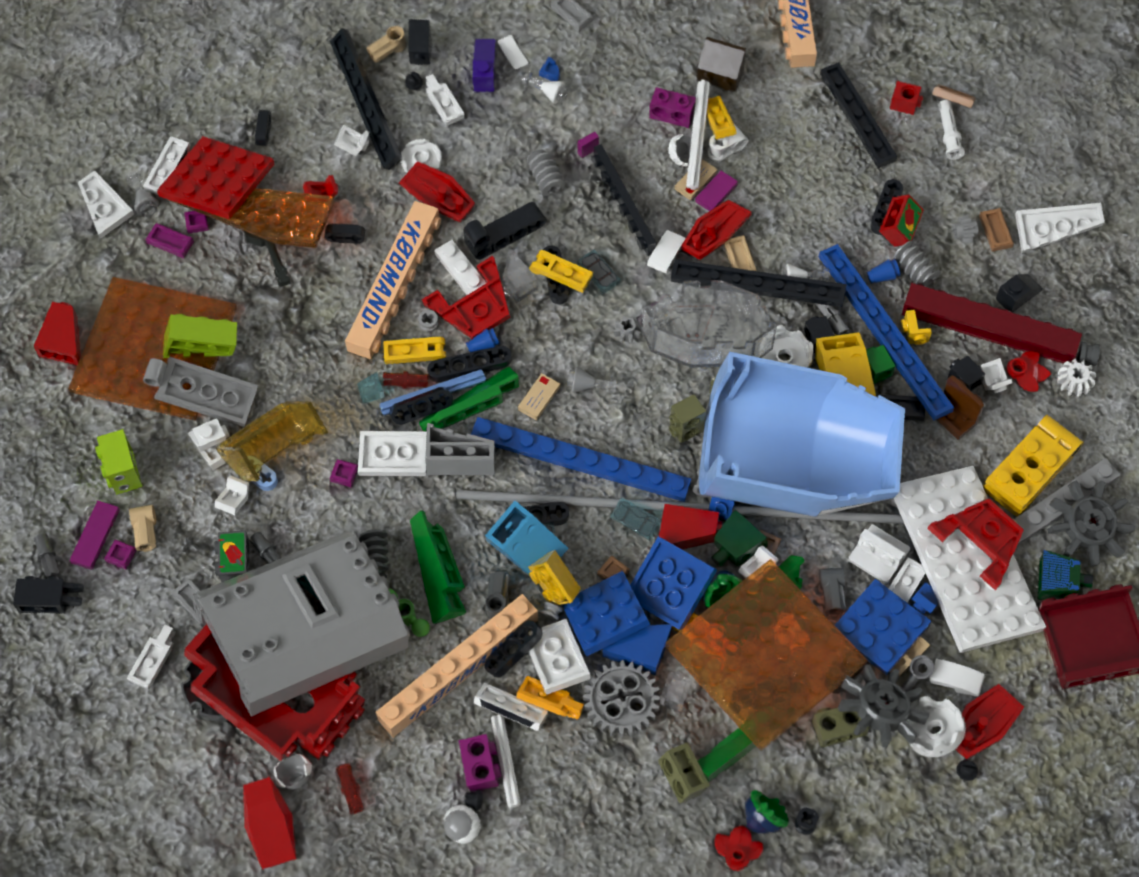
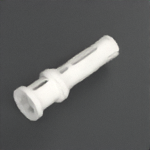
(951, 135)

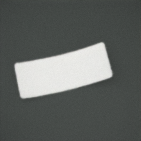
(512, 52)

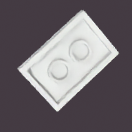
(392, 453)
(558, 658)

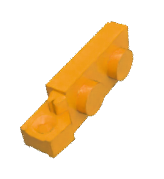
(556, 702)

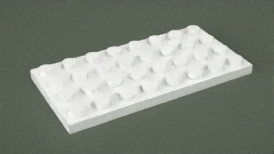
(971, 607)

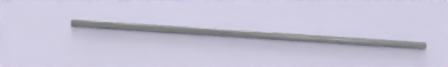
(659, 505)

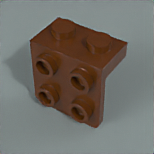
(966, 408)

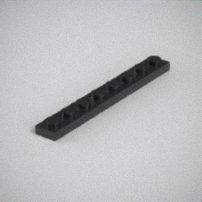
(365, 99)
(762, 283)

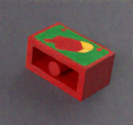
(901, 220)

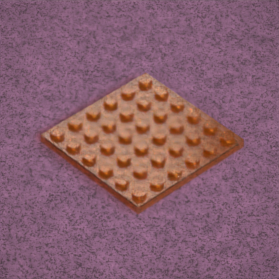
(130, 334)
(765, 654)

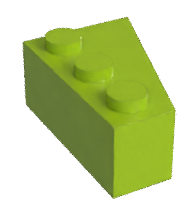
(199, 335)

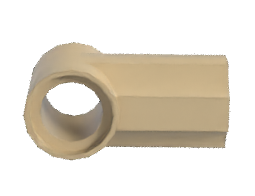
(387, 44)
(143, 522)

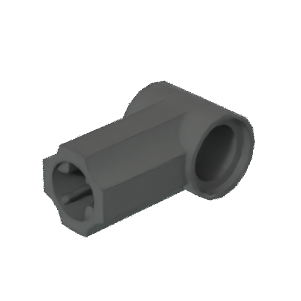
(833, 584)
(497, 592)

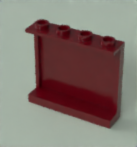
(1092, 635)

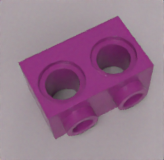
(672, 107)
(475, 764)

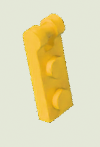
(561, 271)
(413, 350)

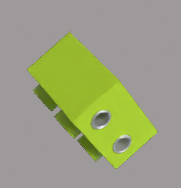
(118, 462)

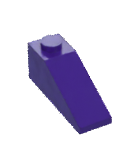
(484, 65)

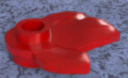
(1031, 371)
(738, 844)

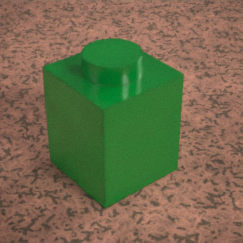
(880, 363)

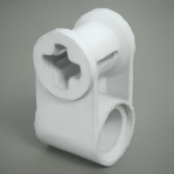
(726, 146)

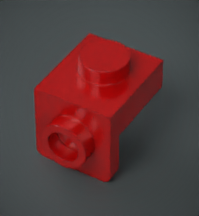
(326, 188)

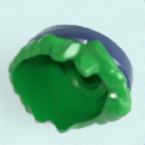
(719, 586)
(765, 814)

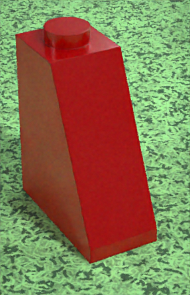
(59, 335)
(688, 526)

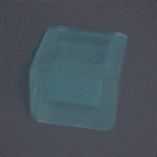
(371, 388)

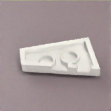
(104, 204)

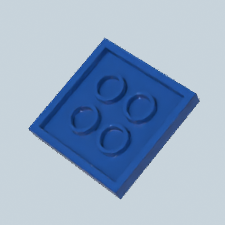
(671, 583)
(605, 613)
(882, 626)

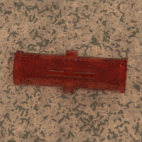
(405, 380)
(350, 788)

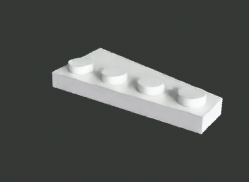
(1054, 224)

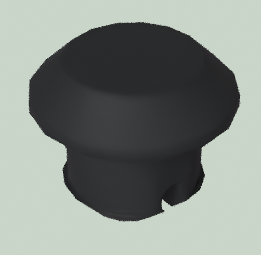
(413, 81)
(967, 770)
(474, 799)

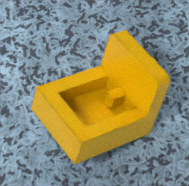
(910, 327)

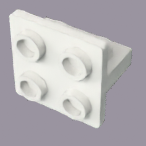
(879, 553)

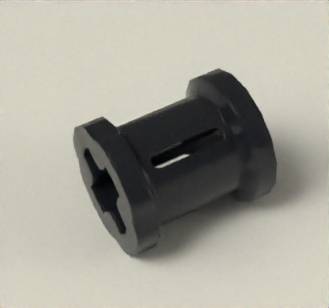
(808, 814)

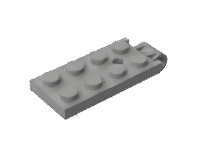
(210, 391)

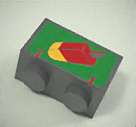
(232, 554)

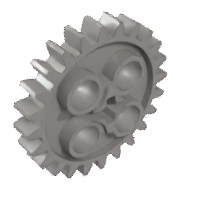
(627, 718)

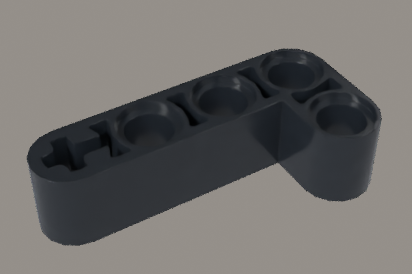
(503, 231)

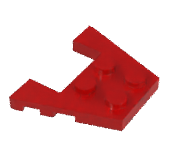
(479, 309)
(987, 528)

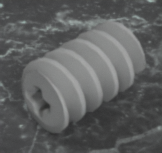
(545, 172)
(914, 265)

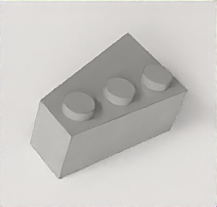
(458, 454)

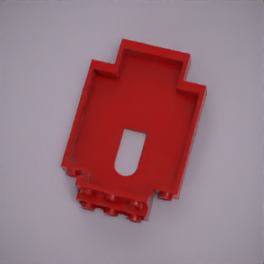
(280, 725)

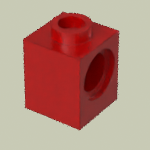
(901, 93)

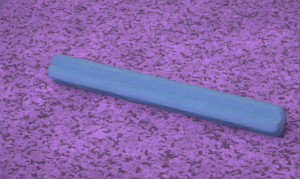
(452, 385)

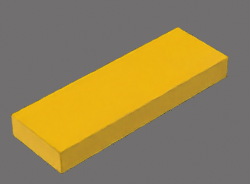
(719, 118)

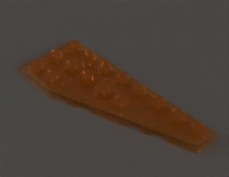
(281, 216)

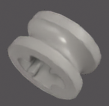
(426, 326)
(550, 611)

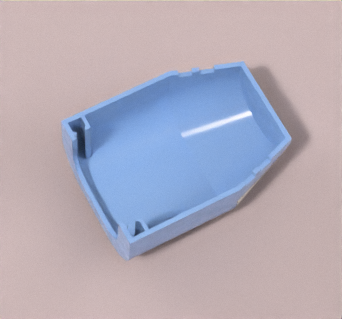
(798, 439)

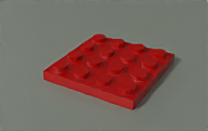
(216, 177)

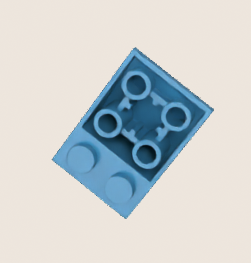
(523, 537)

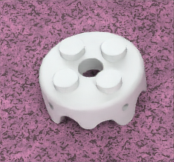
(794, 345)
(952, 728)

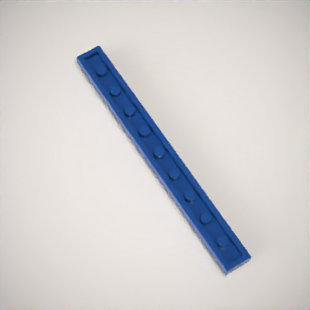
(886, 333)
(583, 459)

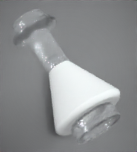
(554, 90)
(794, 271)

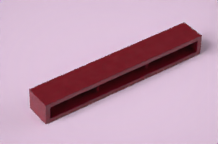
(992, 323)

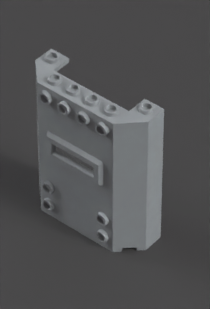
(278, 640)

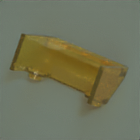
(269, 435)

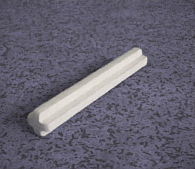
(505, 761)

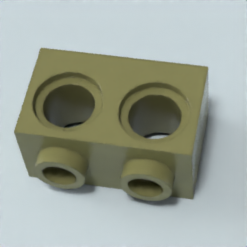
(687, 419)
(842, 729)
(683, 773)

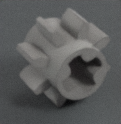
(965, 229)
(627, 329)

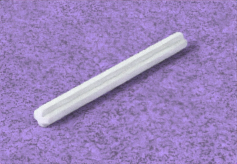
(698, 135)

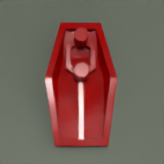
(438, 190)
(715, 229)
(988, 720)
(268, 823)

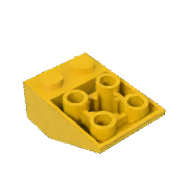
(847, 357)
(554, 579)

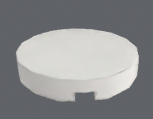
(421, 151)

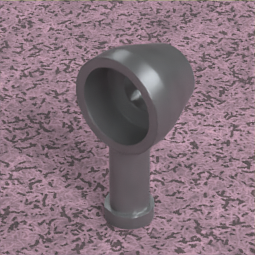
(915, 675)

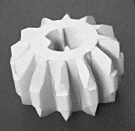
(1076, 377)

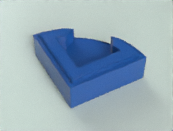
(550, 70)

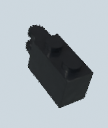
(45, 595)

